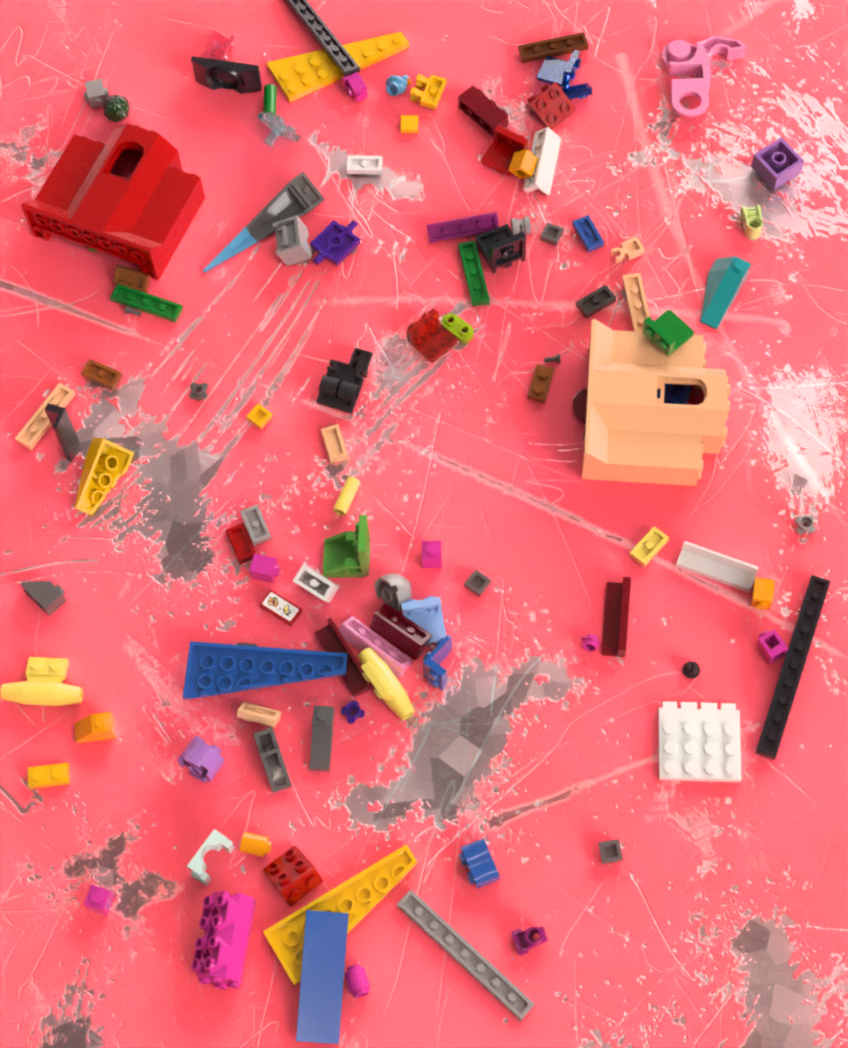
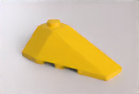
(102, 469)

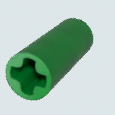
(269, 101)

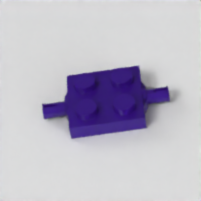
(335, 242)

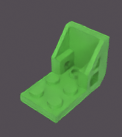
(348, 552)

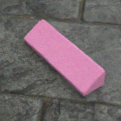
(363, 637)

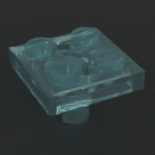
(278, 128)

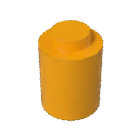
(255, 844)

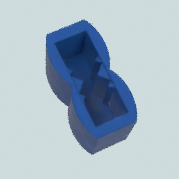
(479, 863)

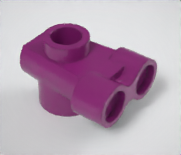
(524, 939)

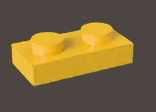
(48, 775)

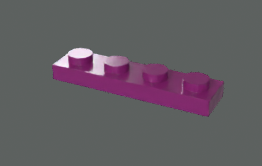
(462, 227)

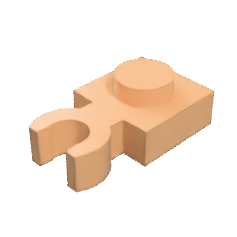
(631, 249)

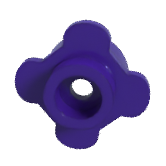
(353, 706)

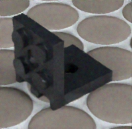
(501, 247)

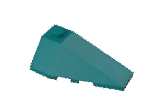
(722, 287)

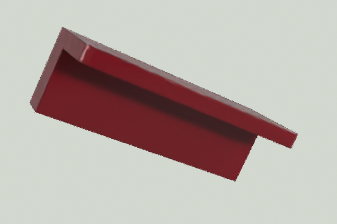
(399, 631)

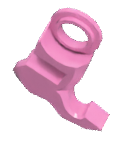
(689, 59)

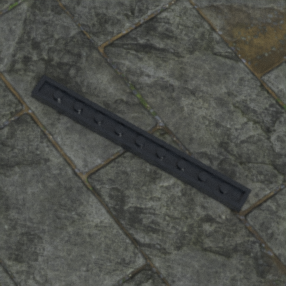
(792, 668)

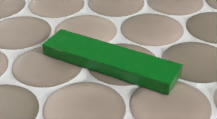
(473, 273)
(146, 303)

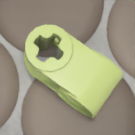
(752, 221)

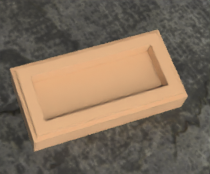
(334, 443)

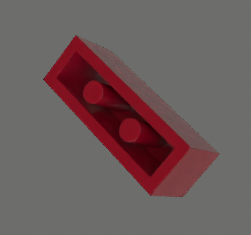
(482, 110)

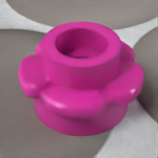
(590, 642)

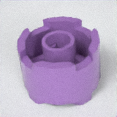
(201, 759)

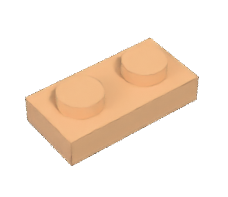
(259, 714)

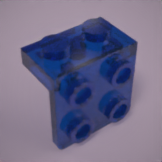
(560, 70)

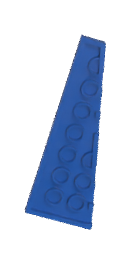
(237, 668)

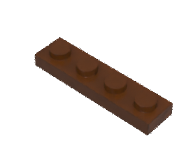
(552, 47)

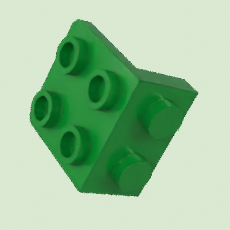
(667, 332)

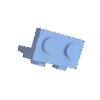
(427, 615)

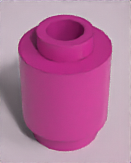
(357, 981)

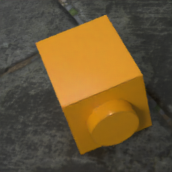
(523, 164)
(762, 593)

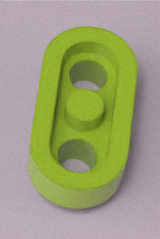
(457, 326)

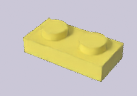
(649, 546)

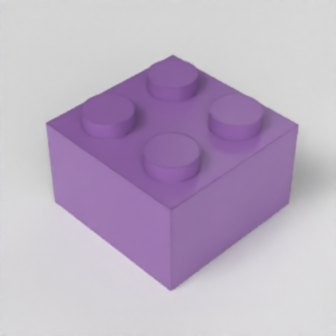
(777, 163)

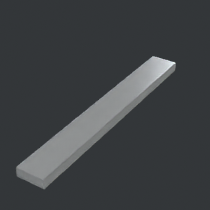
(465, 955)

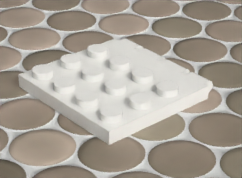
(699, 742)

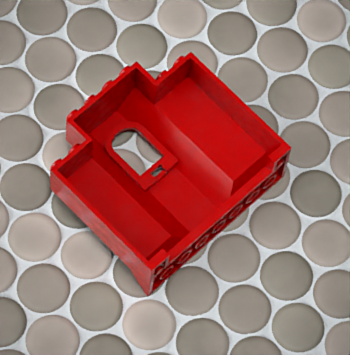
(118, 216)

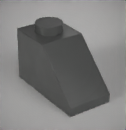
(45, 595)

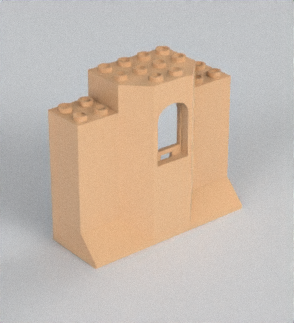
(633, 431)

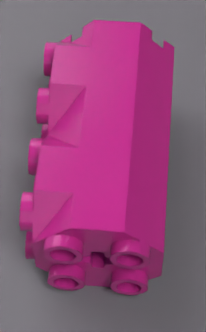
(223, 949)

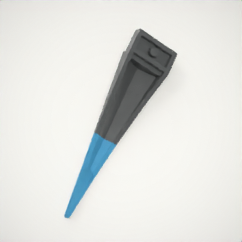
(294, 199)

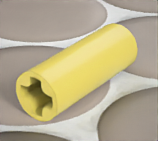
(346, 496)

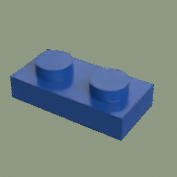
(588, 233)

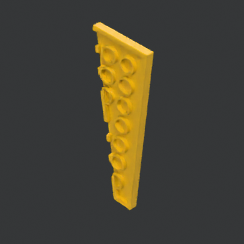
(315, 70)
(353, 896)

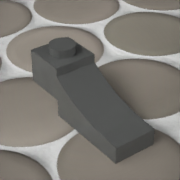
(322, 738)
(272, 759)

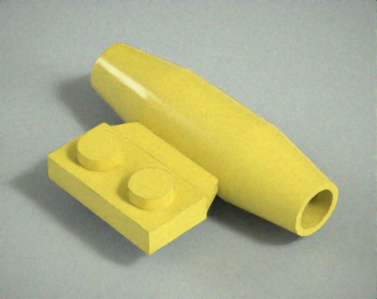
(43, 684)
(385, 684)

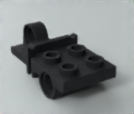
(344, 381)

